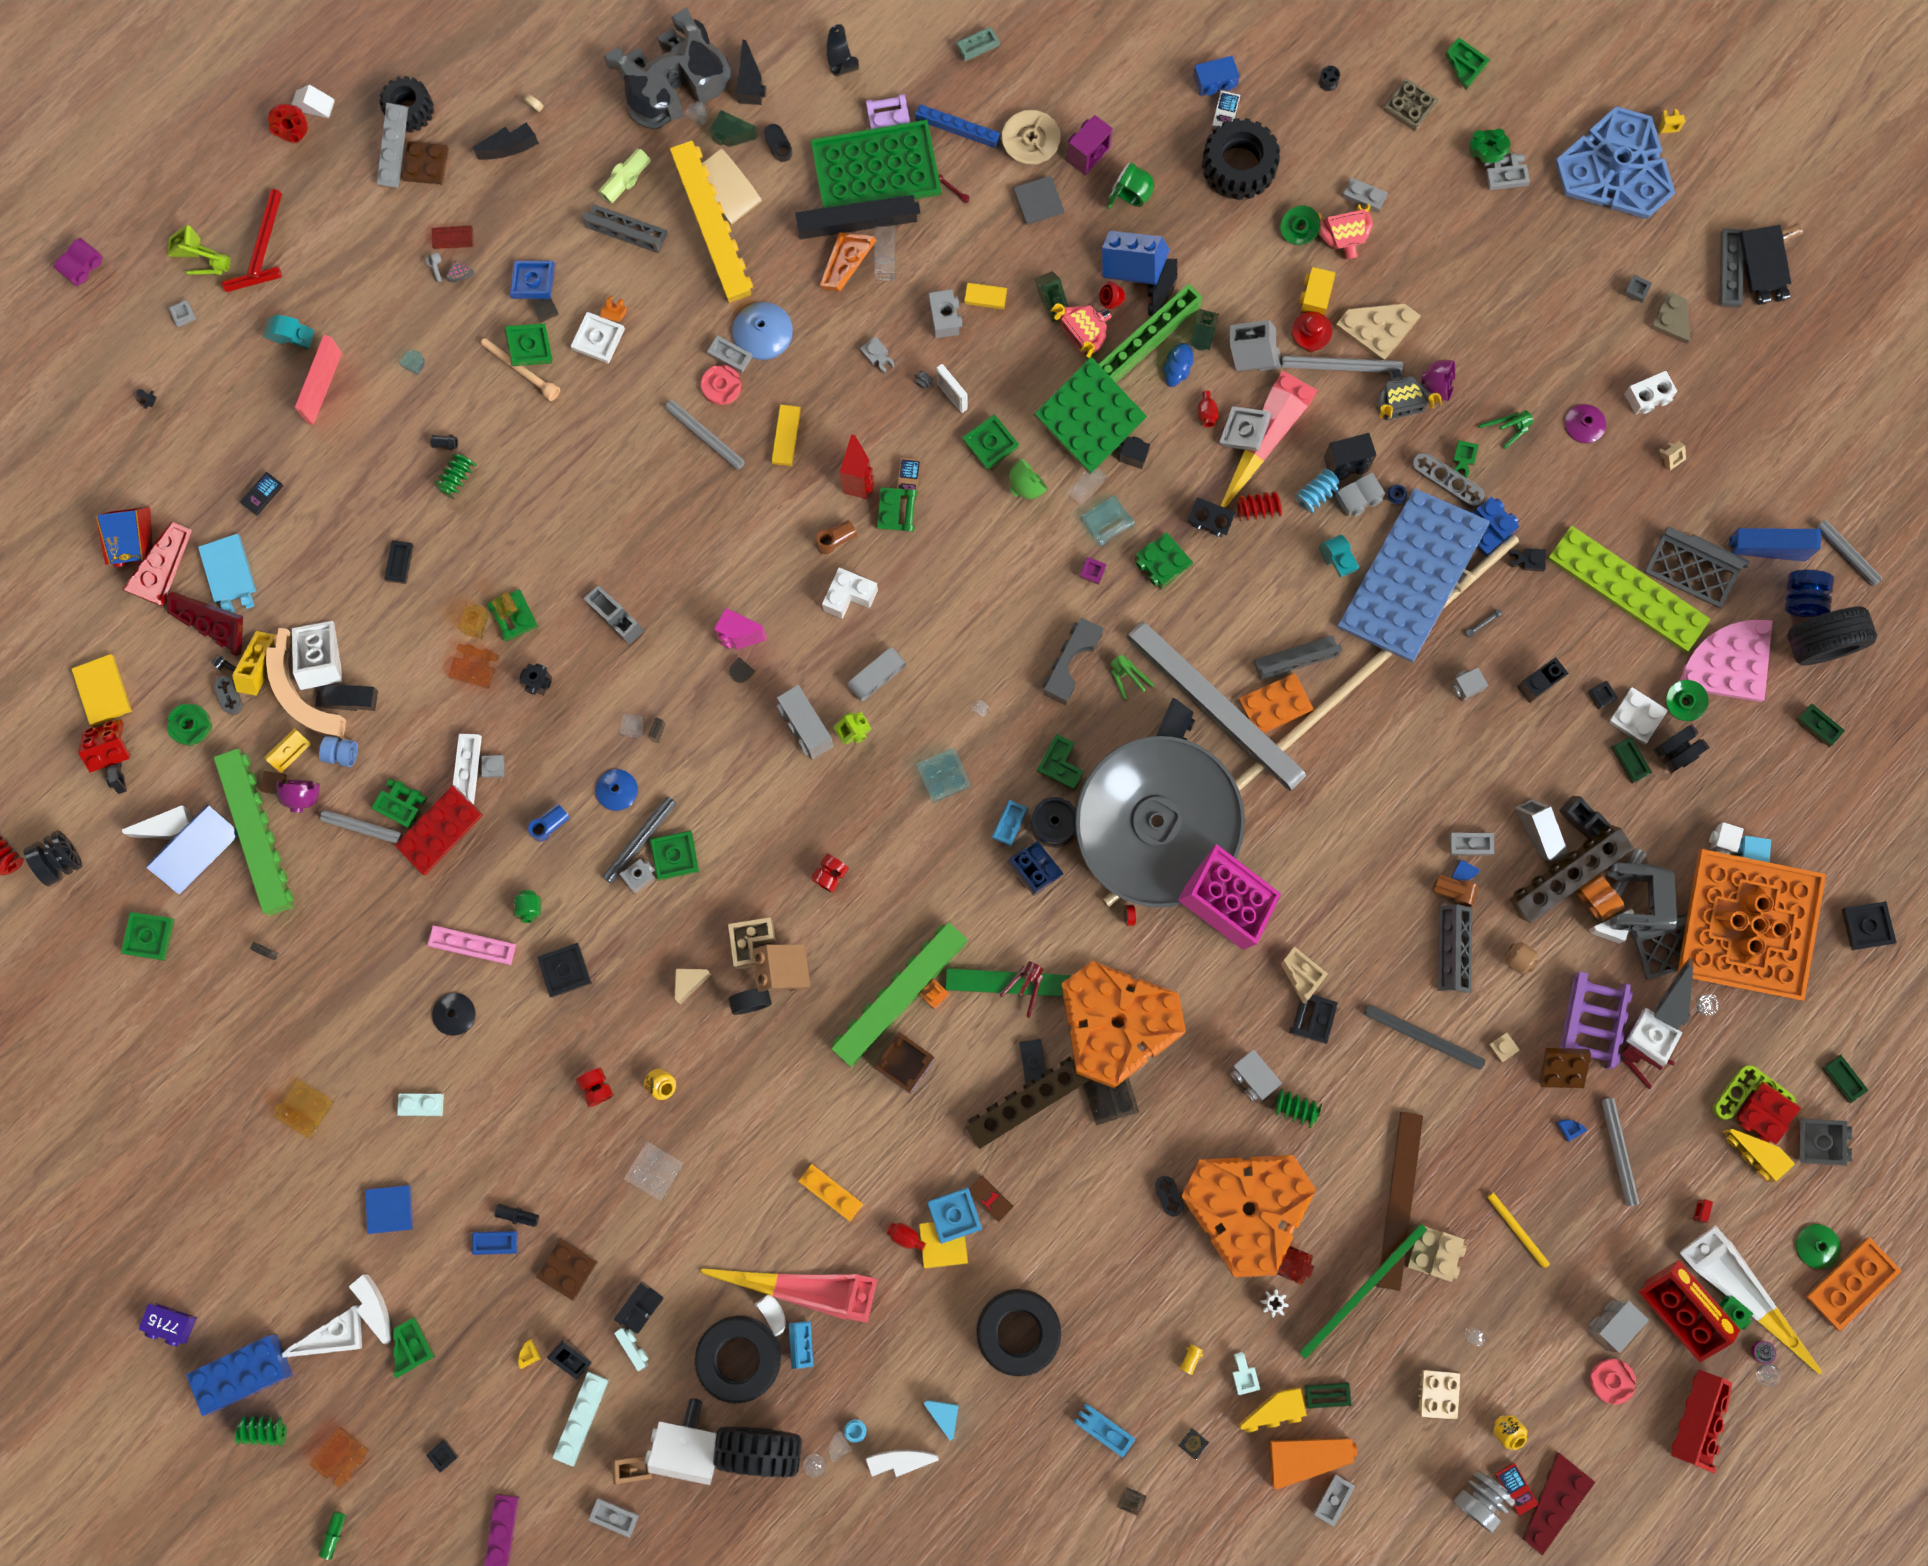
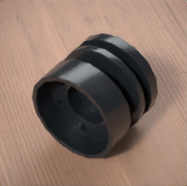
(52, 859)

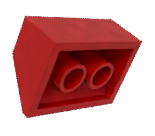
(856, 471)

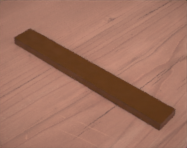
(1401, 1195)

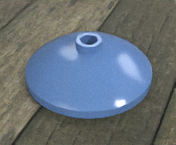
(763, 341)

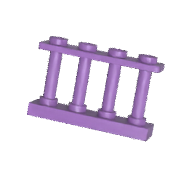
(1577, 1006)

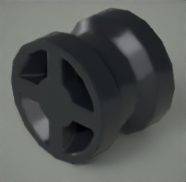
(1328, 73)

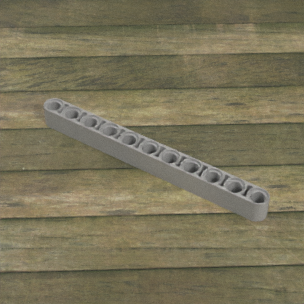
(1216, 706)

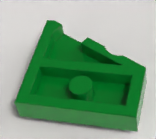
(1466, 62)
(410, 1347)

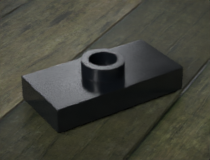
(1032, 1060)

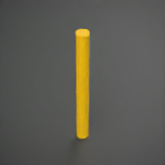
(1517, 1229)

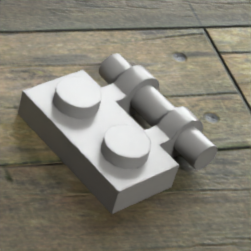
(1507, 176)

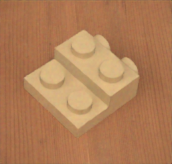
(1437, 1255)

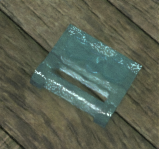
(1104, 515)

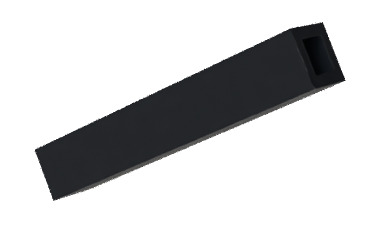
(857, 217)

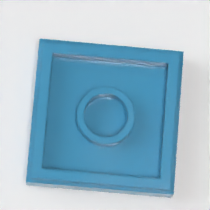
(954, 1215)

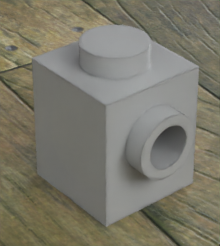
(1469, 684)

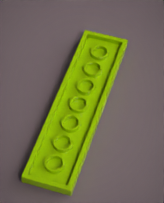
(1629, 589)

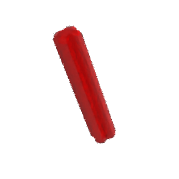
(246, 281)

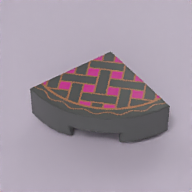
(459, 272)

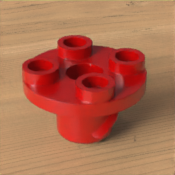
(287, 122)
(1312, 331)

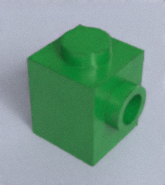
(1736, 1311)

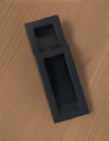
(506, 143)
(346, 697)
(1584, 817)

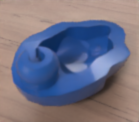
(1178, 364)

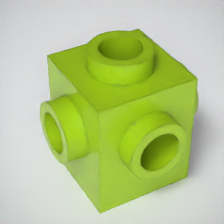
(852, 728)

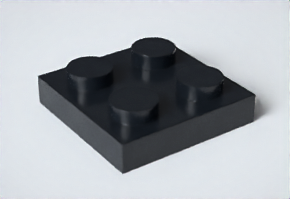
(1869, 926)
(564, 970)

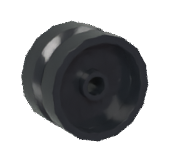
(1680, 747)
(1050, 810)

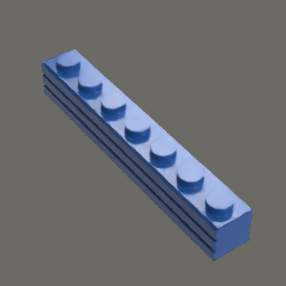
(958, 126)

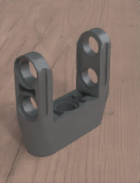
(1660, 894)

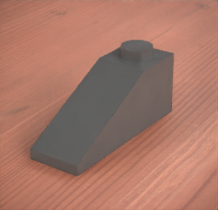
(1675, 1003)

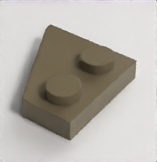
(1673, 318)

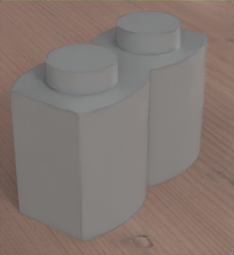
(1360, 494)

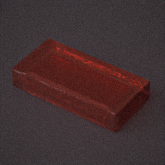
(452, 237)

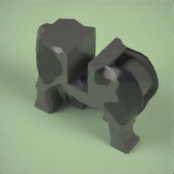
(652, 84)

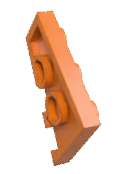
(845, 258)

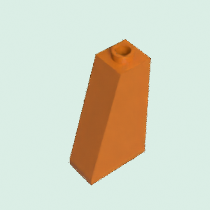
(1306, 1458)

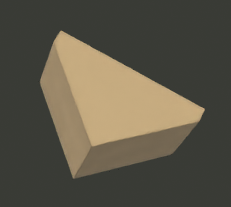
(688, 981)

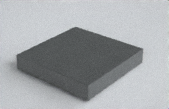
(1038, 200)

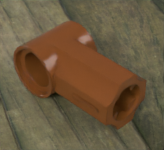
(837, 535)
(1461, 891)

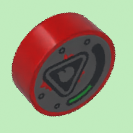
(1129, 915)

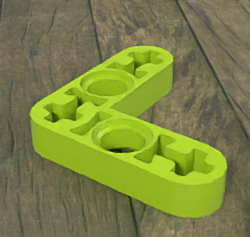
(1751, 1084)

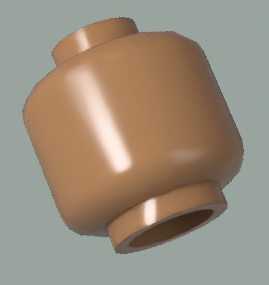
(1521, 957)

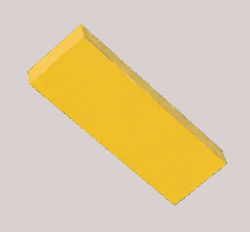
(786, 435)

